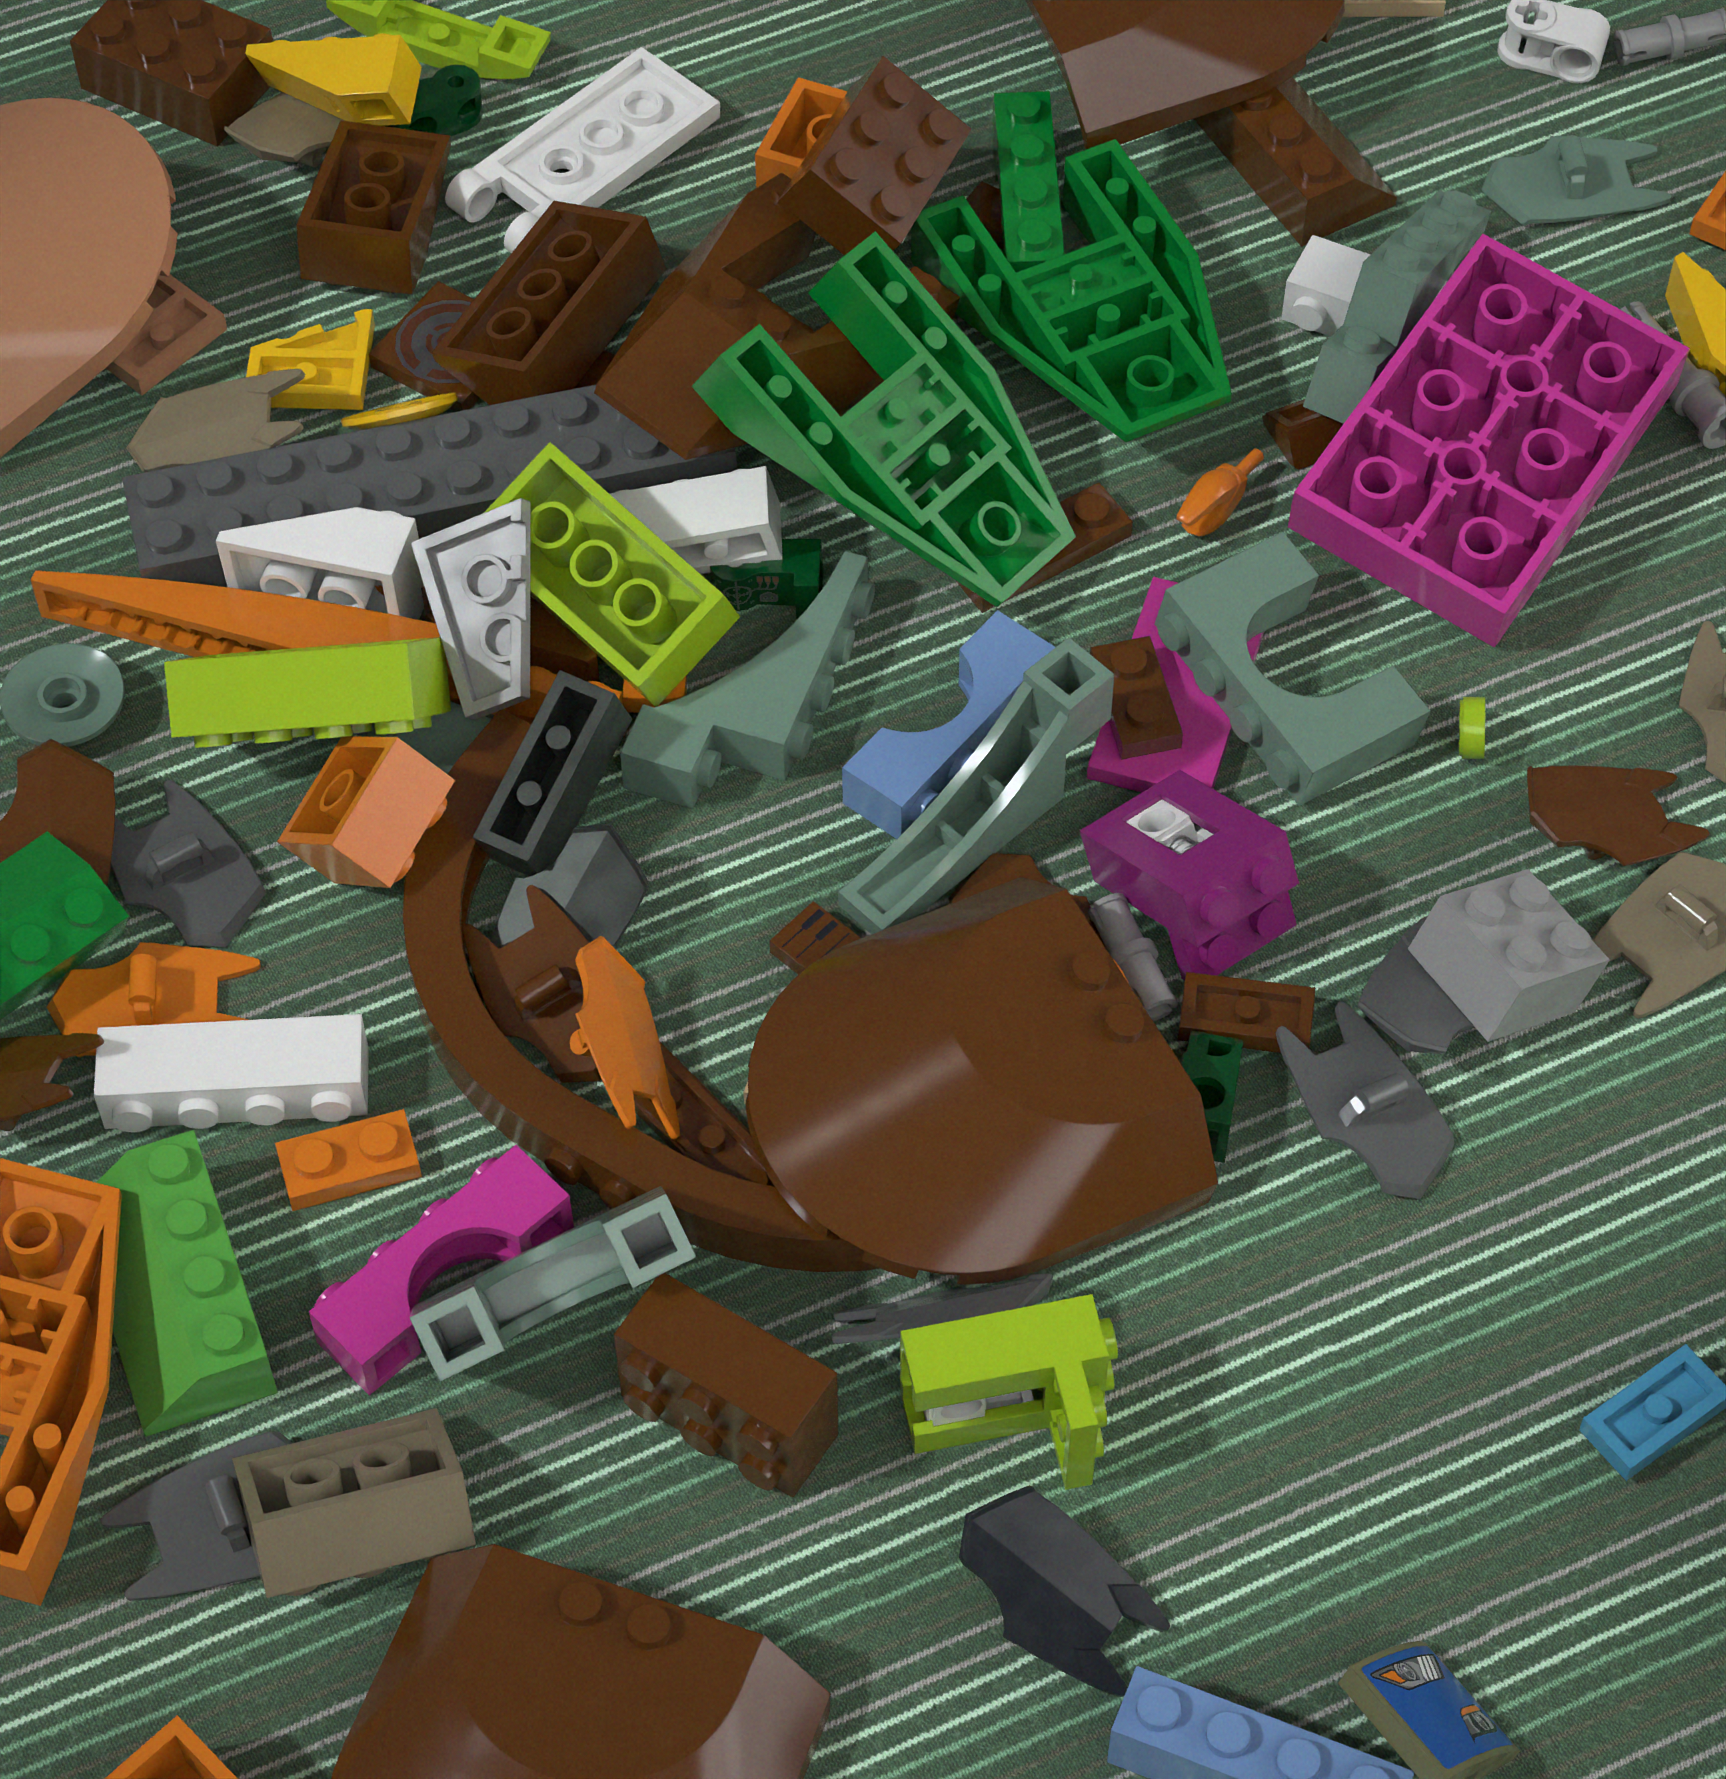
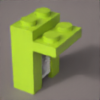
(1012, 1378)

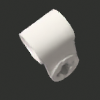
(1559, 41)

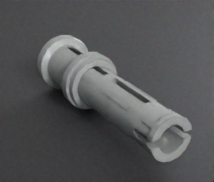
(1695, 394)

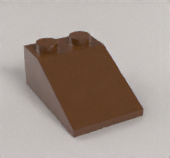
(373, 208)

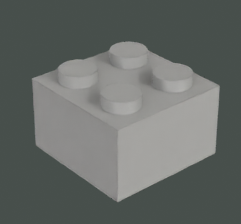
(1508, 954)

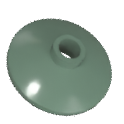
(61, 677)

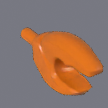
(1216, 495)

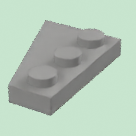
(481, 604)

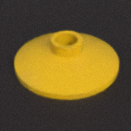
(400, 412)

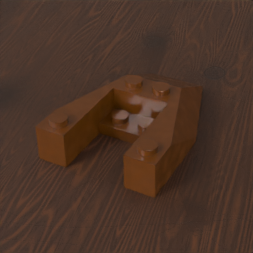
(714, 304)

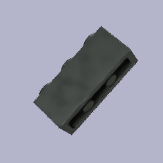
(553, 775)

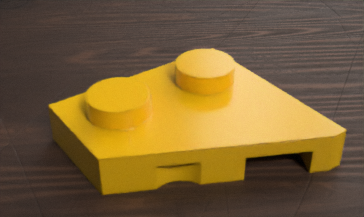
(332, 363)

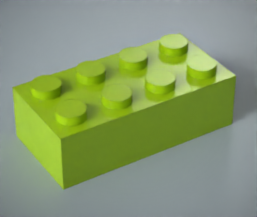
(615, 578)
(296, 689)

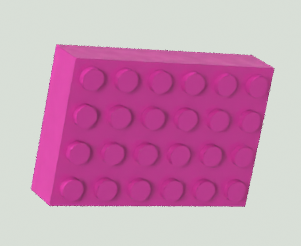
(1487, 439)

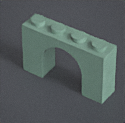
(1300, 738)
(503, 1301)

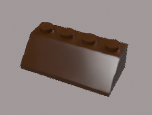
(1297, 162)
(553, 304)

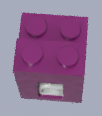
(1197, 869)

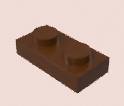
(1142, 707)
(1245, 1010)

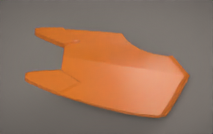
(147, 988)
(621, 1034)

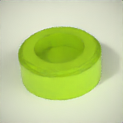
(1472, 728)

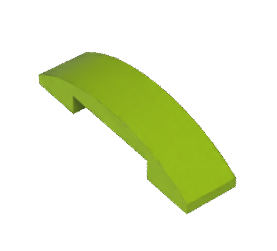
(446, 39)

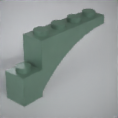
(1391, 298)
(758, 711)
(995, 794)

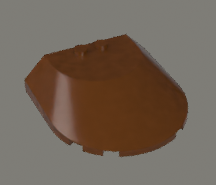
(1171, 61)
(976, 1093)
(575, 1678)

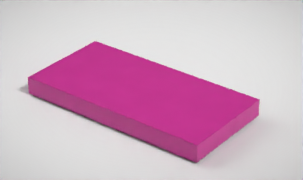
(1202, 720)

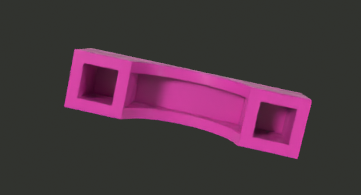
(494, 1217)

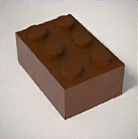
(172, 62)
(875, 161)
(726, 1385)

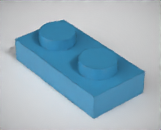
(1655, 1412)

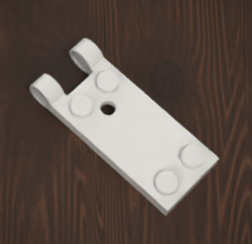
(600, 134)

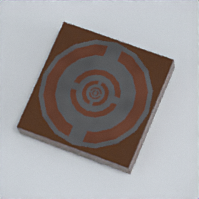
(408, 347)

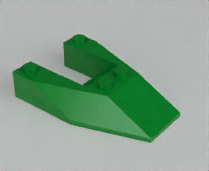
(1107, 325)
(921, 456)

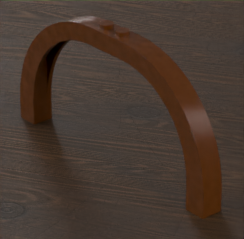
(530, 1108)

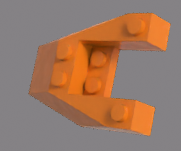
(53, 1359)

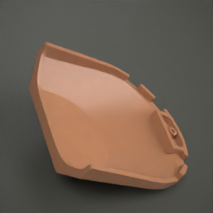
(77, 250)

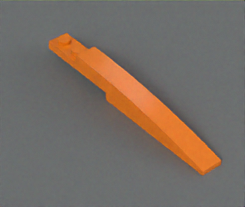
(232, 620)

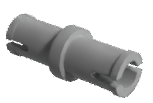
(1670, 37)
(1133, 954)

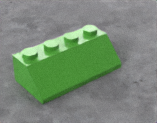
(180, 1293)

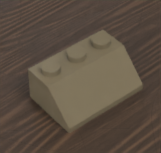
(354, 1503)

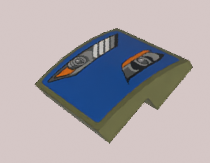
(1427, 1714)

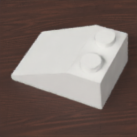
(329, 559)

